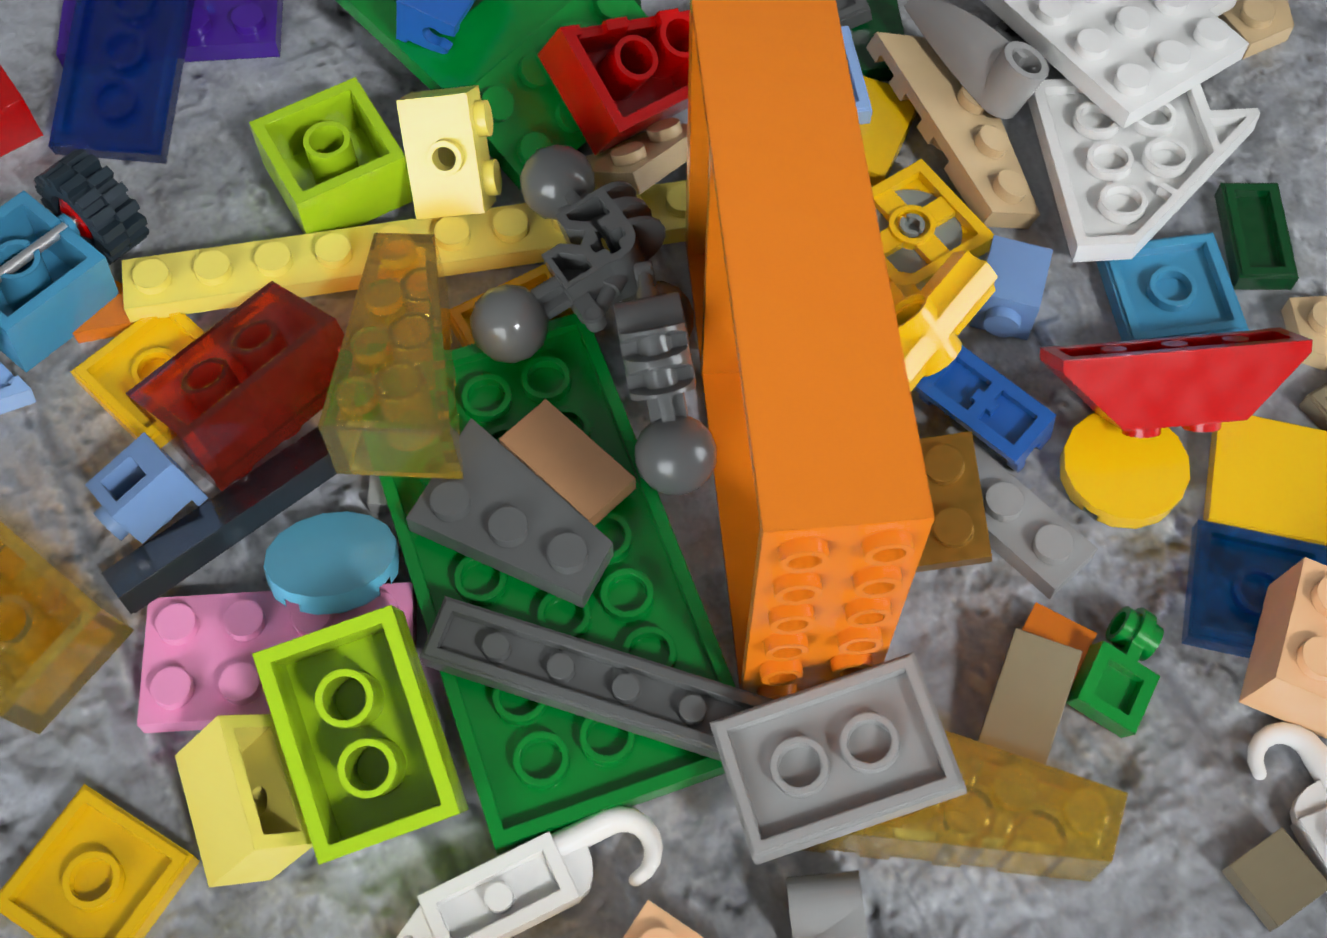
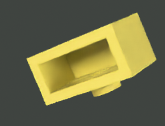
(449, 151)
(242, 800)

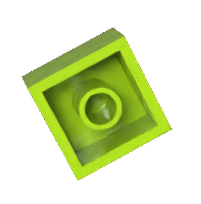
(333, 159)

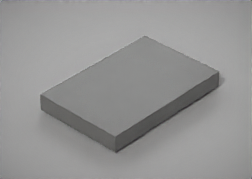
(836, 758)

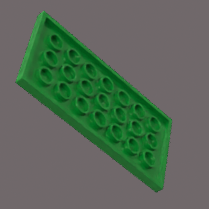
(527, 759)

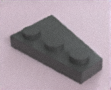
(512, 521)

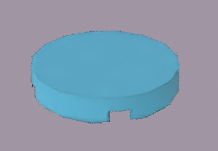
(331, 562)

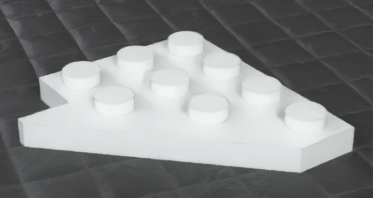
(1128, 51)
(1128, 182)

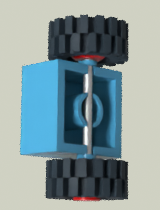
(59, 262)

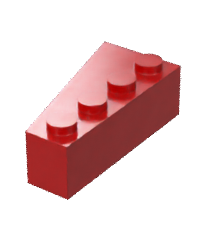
(621, 74)

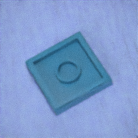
(1172, 290)

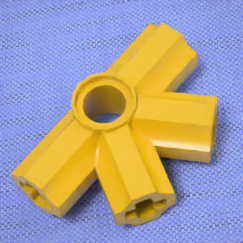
(939, 312)

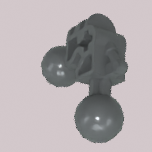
(560, 185)
(654, 331)

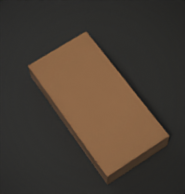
(569, 462)

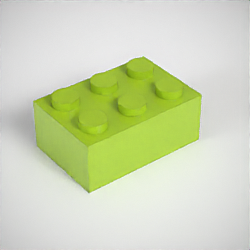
(360, 733)

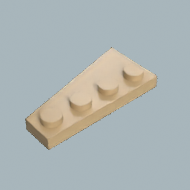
(972, 139)

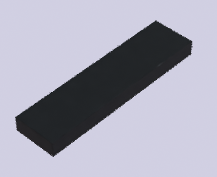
(221, 522)

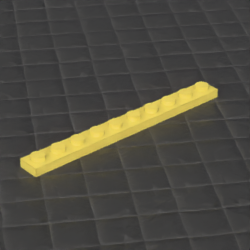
(336, 258)

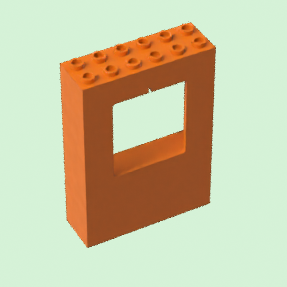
(797, 348)

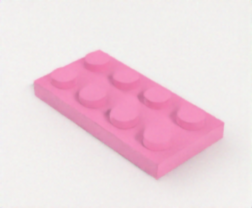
(203, 646)

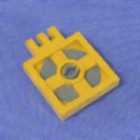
(924, 224)

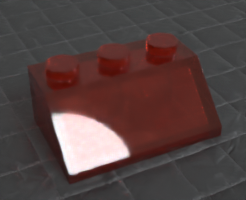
(243, 384)

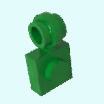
(1111, 681)

